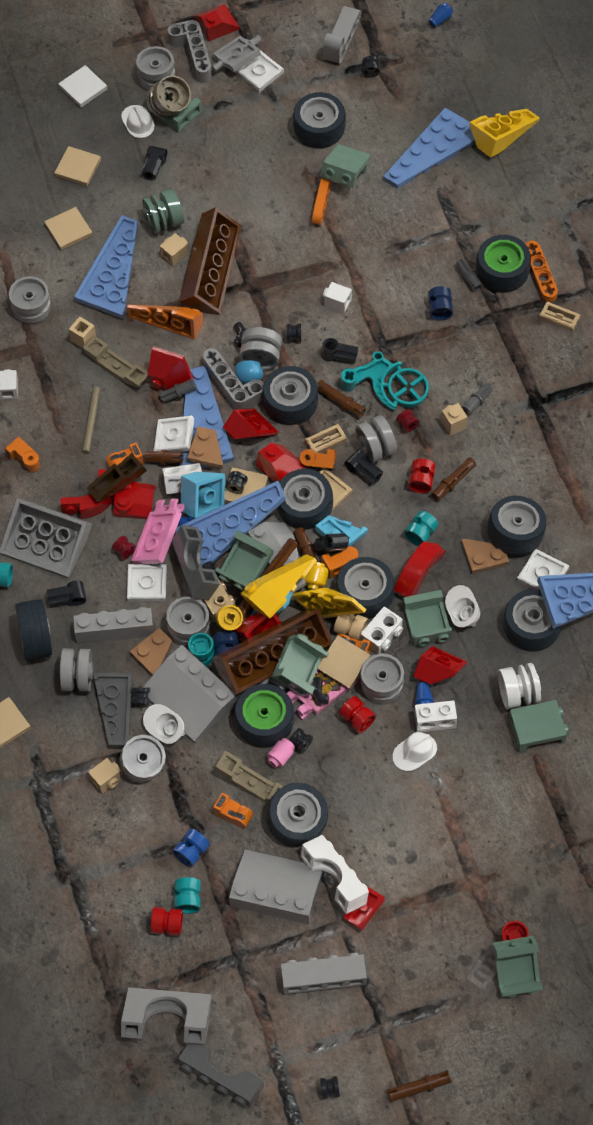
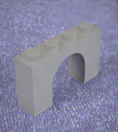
(144, 1003)

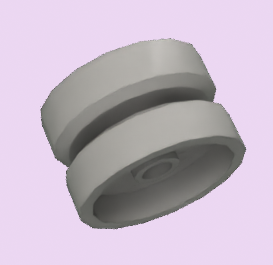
(153, 65)
(30, 299)
(262, 346)
(376, 438)
(187, 617)
(76, 670)
(382, 678)
(153, 755)

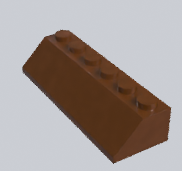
(210, 262)
(258, 656)

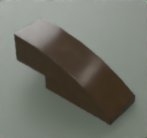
(116, 478)

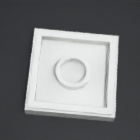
(260, 72)
(83, 86)
(174, 434)
(540, 565)
(146, 582)

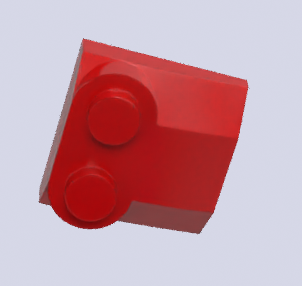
(134, 501)

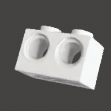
(173, 475)
(377, 628)
(435, 716)

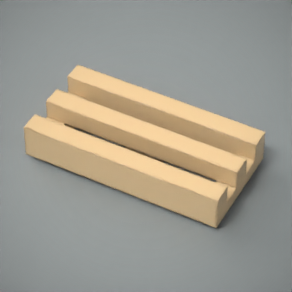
(558, 318)
(327, 442)

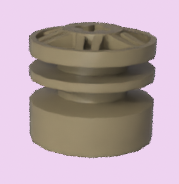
(176, 92)

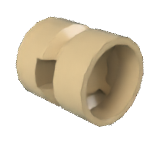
(351, 625)

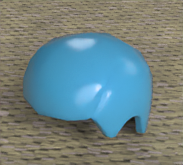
(248, 371)

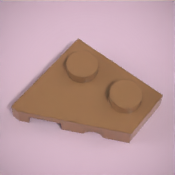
(205, 448)
(152, 651)

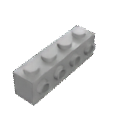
(113, 625)
(323, 973)

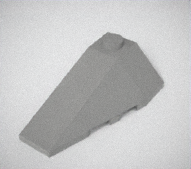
(275, 536)

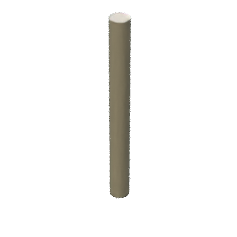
(91, 420)

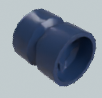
(440, 303)
(224, 640)

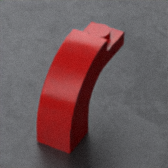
(87, 504)
(417, 567)

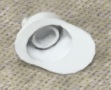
(138, 121)
(462, 606)
(163, 723)
(414, 751)

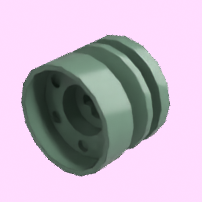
(165, 210)

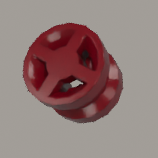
(407, 420)
(123, 547)

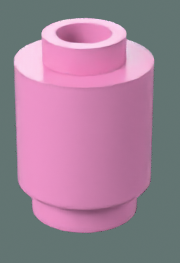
(280, 753)

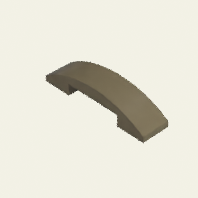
(114, 363)
(245, 778)

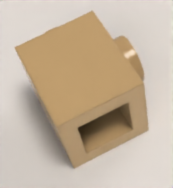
(174, 249)
(81, 332)
(454, 419)
(105, 775)

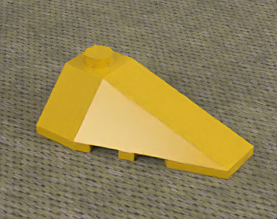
(498, 132)
(269, 591)
(329, 602)

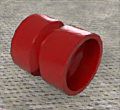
(421, 475)
(360, 717)
(166, 921)
(514, 930)

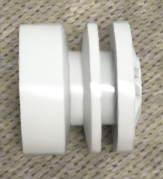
(523, 685)

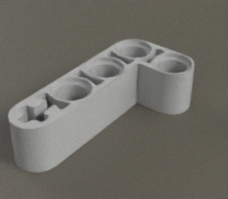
(190, 34)
(336, 44)
(223, 381)

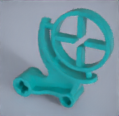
(377, 372)

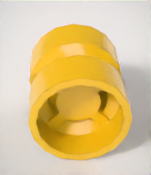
(229, 617)

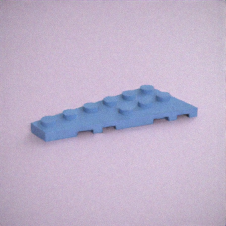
(437, 144)
(109, 276)
(206, 414)
(242, 515)
(567, 596)

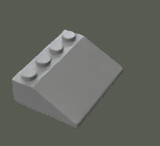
(45, 537)
(191, 692)
(275, 887)

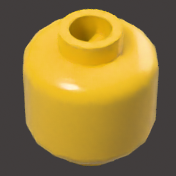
(317, 576)

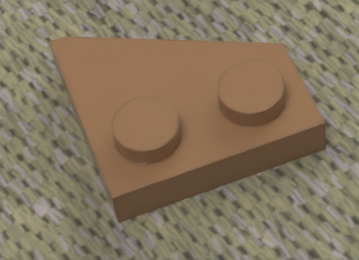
(483, 556)

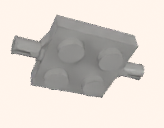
(237, 53)

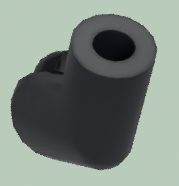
(240, 330)
(320, 698)

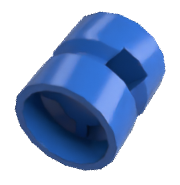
(192, 845)

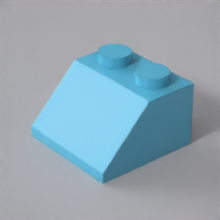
(202, 492)

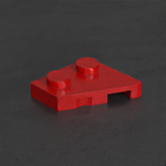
(360, 917)

